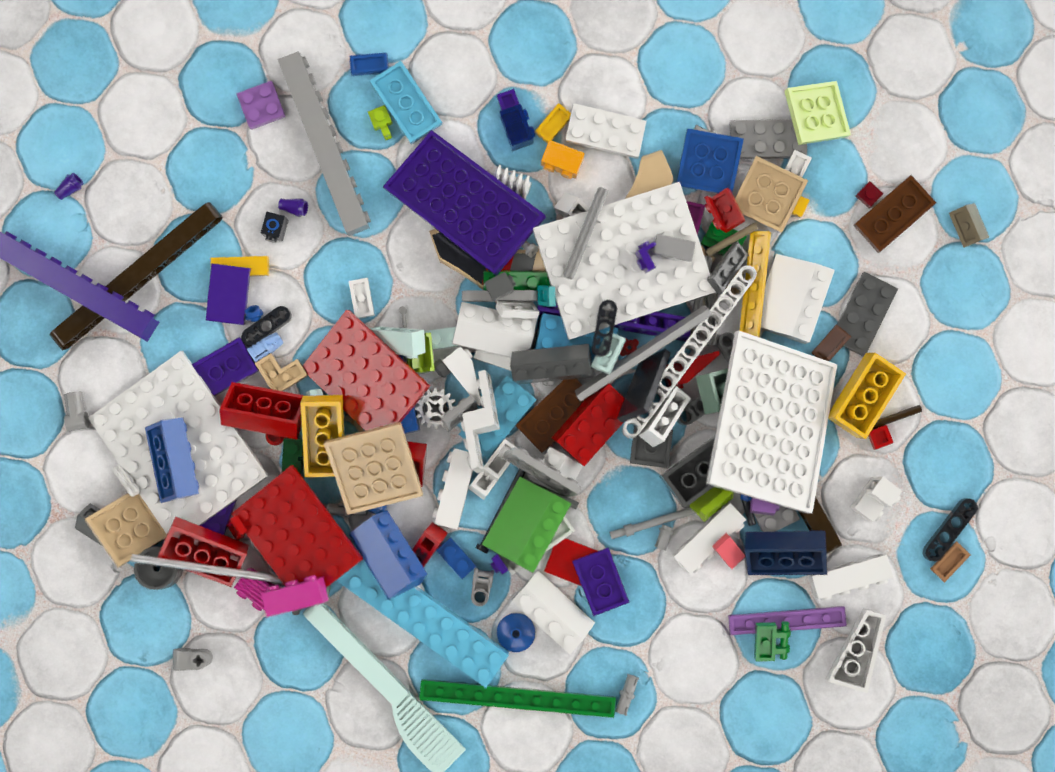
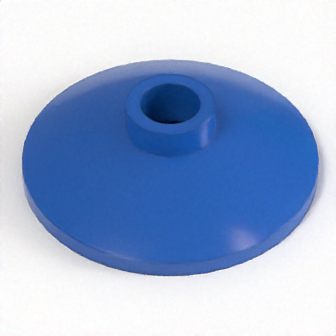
(518, 622)

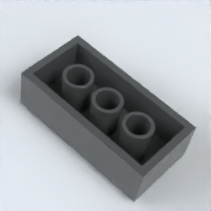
(689, 476)

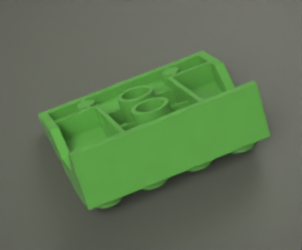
(526, 524)

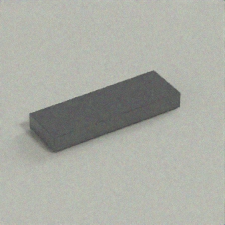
(727, 267)

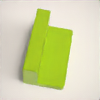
(711, 502)

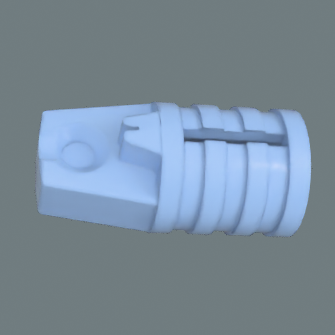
(265, 346)

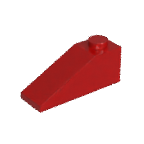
(696, 367)
(429, 543)

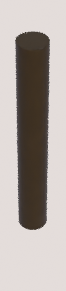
(897, 416)

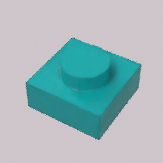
(546, 295)

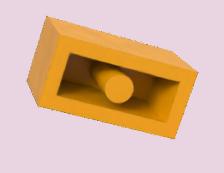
(562, 159)

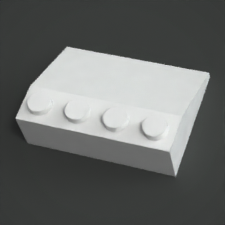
(794, 297)

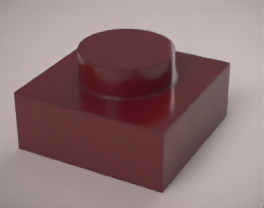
(869, 194)

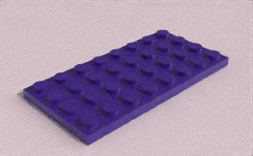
(464, 202)

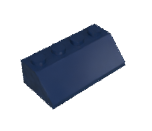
(786, 553)

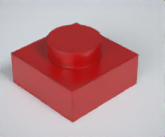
(880, 437)

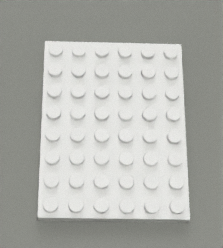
(610, 265)
(772, 423)
(220, 454)

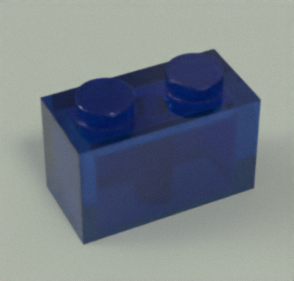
(516, 127)

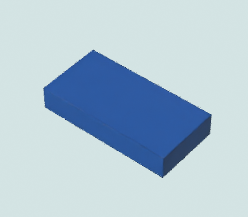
(368, 64)

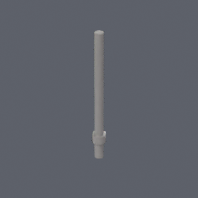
(629, 529)

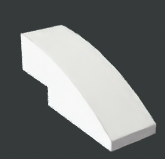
(492, 471)

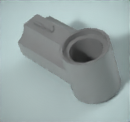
(76, 415)

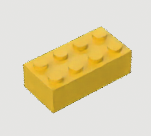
(866, 395)
(321, 422)

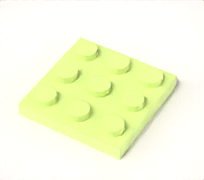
(817, 112)

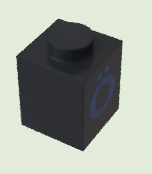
(274, 227)

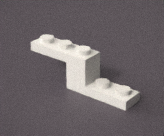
(480, 421)

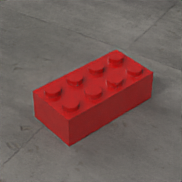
(262, 410)
(591, 424)

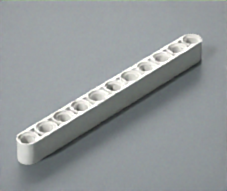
(697, 345)

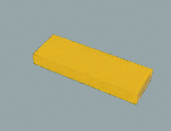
(258, 264)

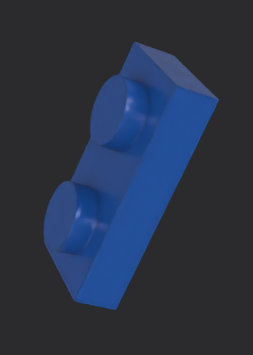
(456, 558)

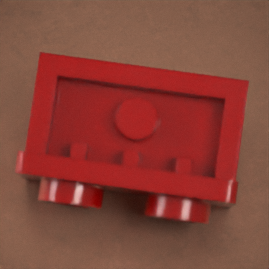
(724, 210)

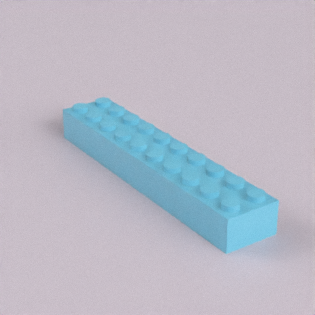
(431, 624)

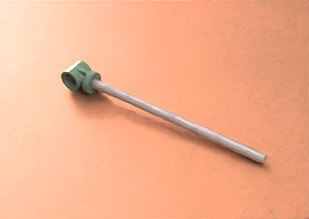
(207, 568)

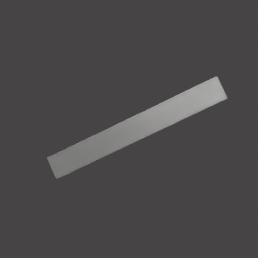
(644, 352)

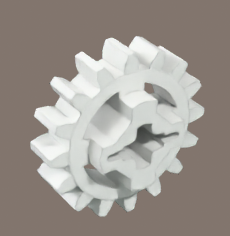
(429, 415)

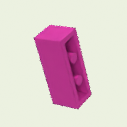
(294, 596)

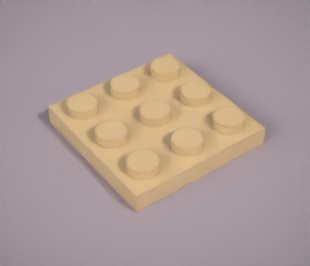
(769, 193)
(126, 528)

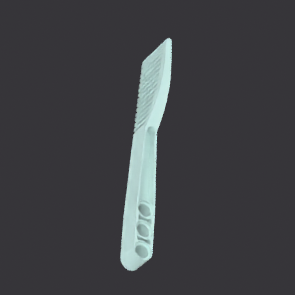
(415, 723)

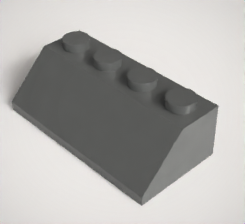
(551, 364)

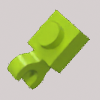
(381, 120)

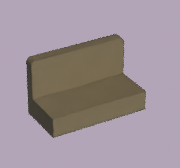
(969, 225)

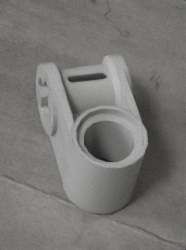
(482, 585)
(189, 659)

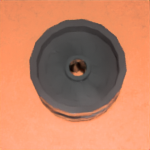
(150, 578)

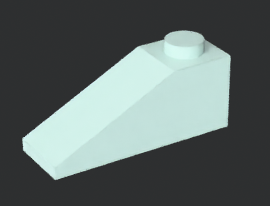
(402, 340)

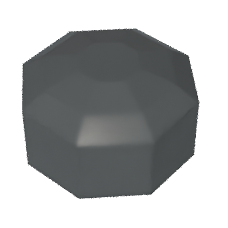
(441, 368)

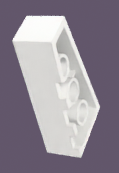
(858, 655)

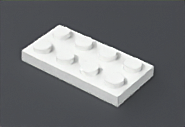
(605, 131)

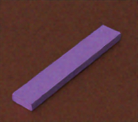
(798, 619)

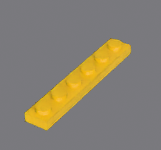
(754, 296)

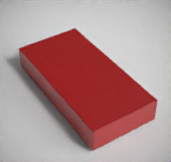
(236, 528)

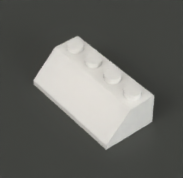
(488, 332)
(553, 612)

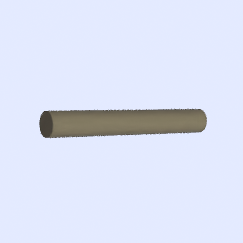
(731, 239)

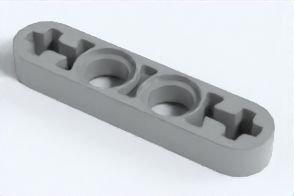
(483, 296)

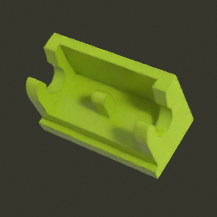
(425, 361)

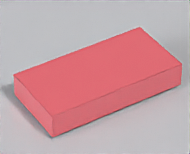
(728, 551)

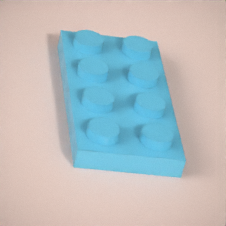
(406, 102)
(511, 405)

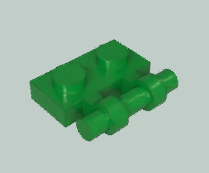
(766, 641)

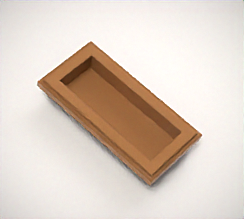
(950, 561)

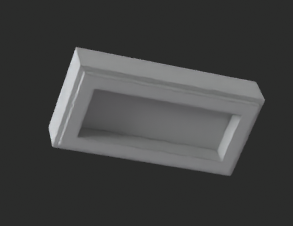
(674, 247)

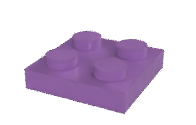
(261, 105)

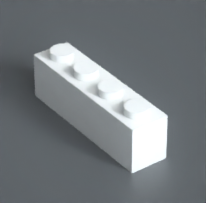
(455, 490)
(700, 544)
(851, 576)

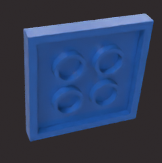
(709, 161)

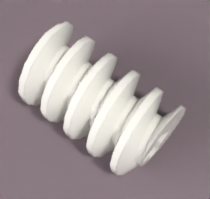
(515, 183)

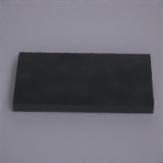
(644, 386)

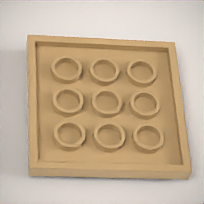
(374, 468)

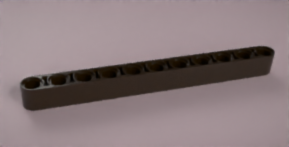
(141, 272)

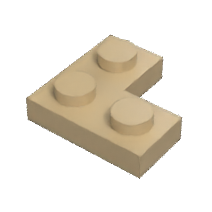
(278, 377)

